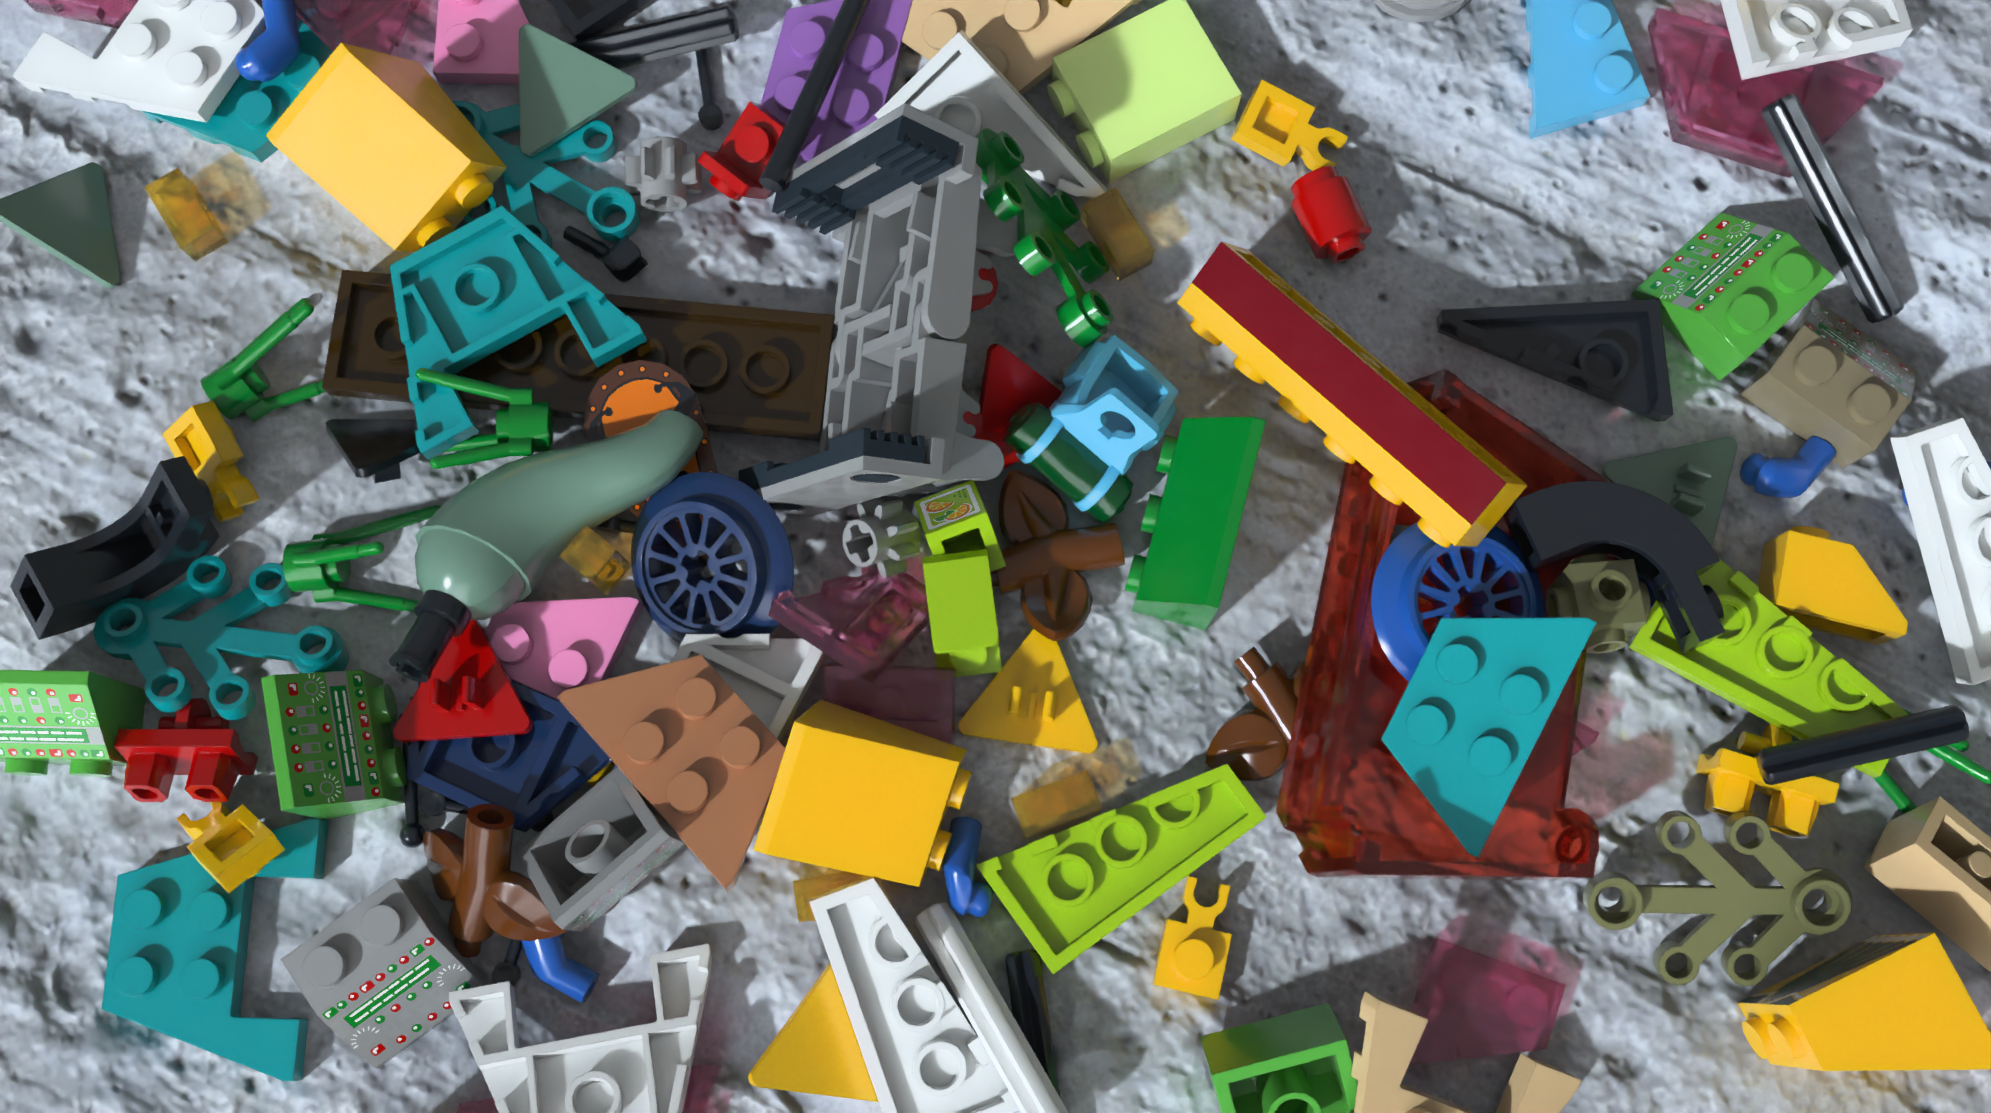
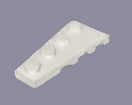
(1951, 514)
(903, 1016)

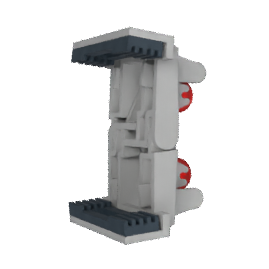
(900, 312)

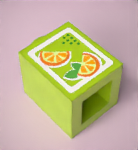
(959, 523)

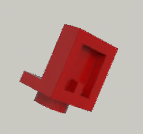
(744, 154)

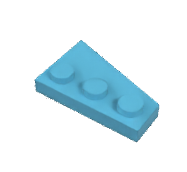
(1579, 64)

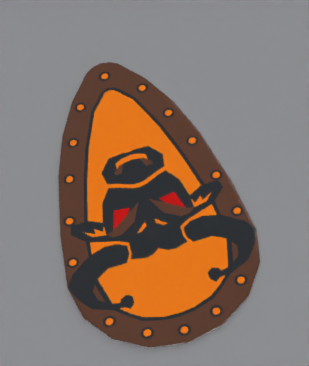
(634, 395)

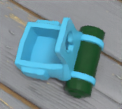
(1096, 427)

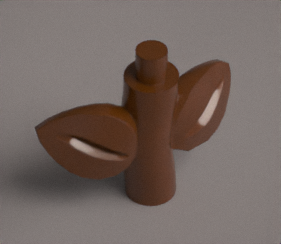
(1049, 556)
(1259, 738)
(480, 883)

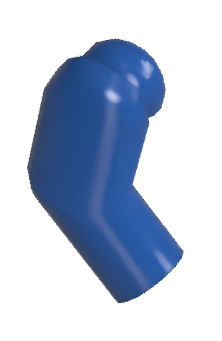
(275, 46)
(1787, 476)
(959, 870)
(557, 970)

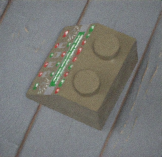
(1832, 384)

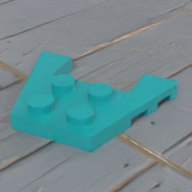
(480, 295)
(184, 953)

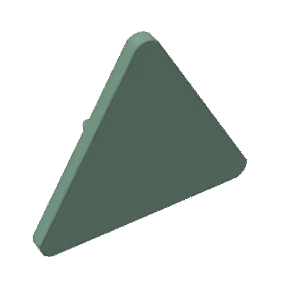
(562, 88)
(69, 220)
(1685, 477)

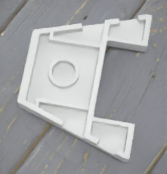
(161, 60)
(602, 1072)

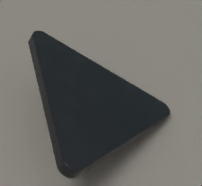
(374, 445)

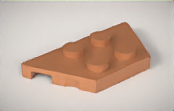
(688, 753)

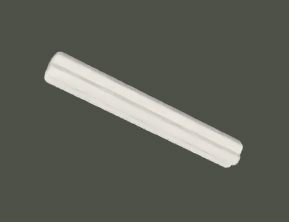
(987, 1011)

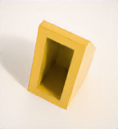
(1828, 587)

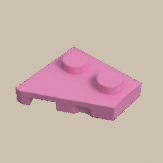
(478, 41)
(562, 641)

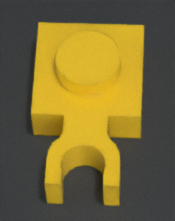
(1278, 127)
(212, 454)
(231, 844)
(1191, 952)

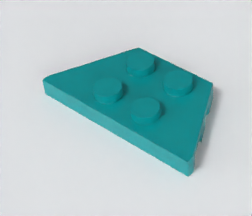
(256, 106)
(1480, 712)

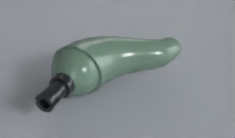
(519, 518)

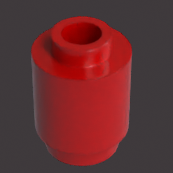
(1330, 214)

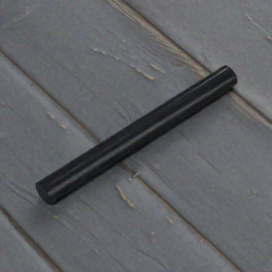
(813, 95)

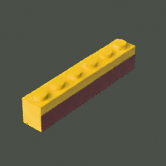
(1351, 397)

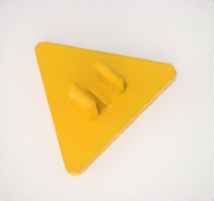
(1032, 702)
(816, 1049)

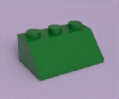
(1195, 519)

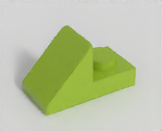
(962, 612)

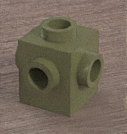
(1604, 593)

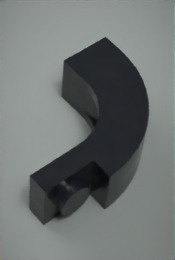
(1625, 525)
(127, 559)

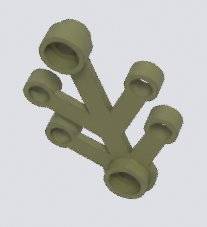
(1728, 901)

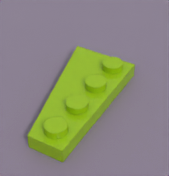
(1770, 666)
(1102, 872)

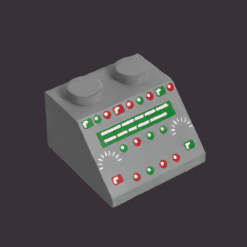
(597, 852)
(383, 971)

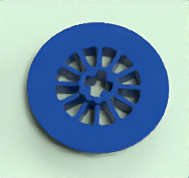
(1400, 584)

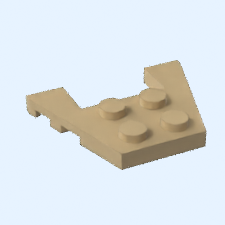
(1012, 34)
(1389, 1046)

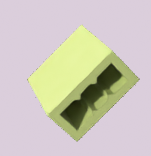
(1143, 89)

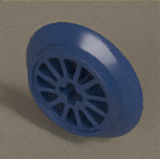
(747, 520)

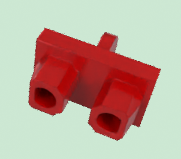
(184, 745)

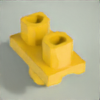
(1736, 776)

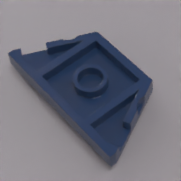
(519, 771)

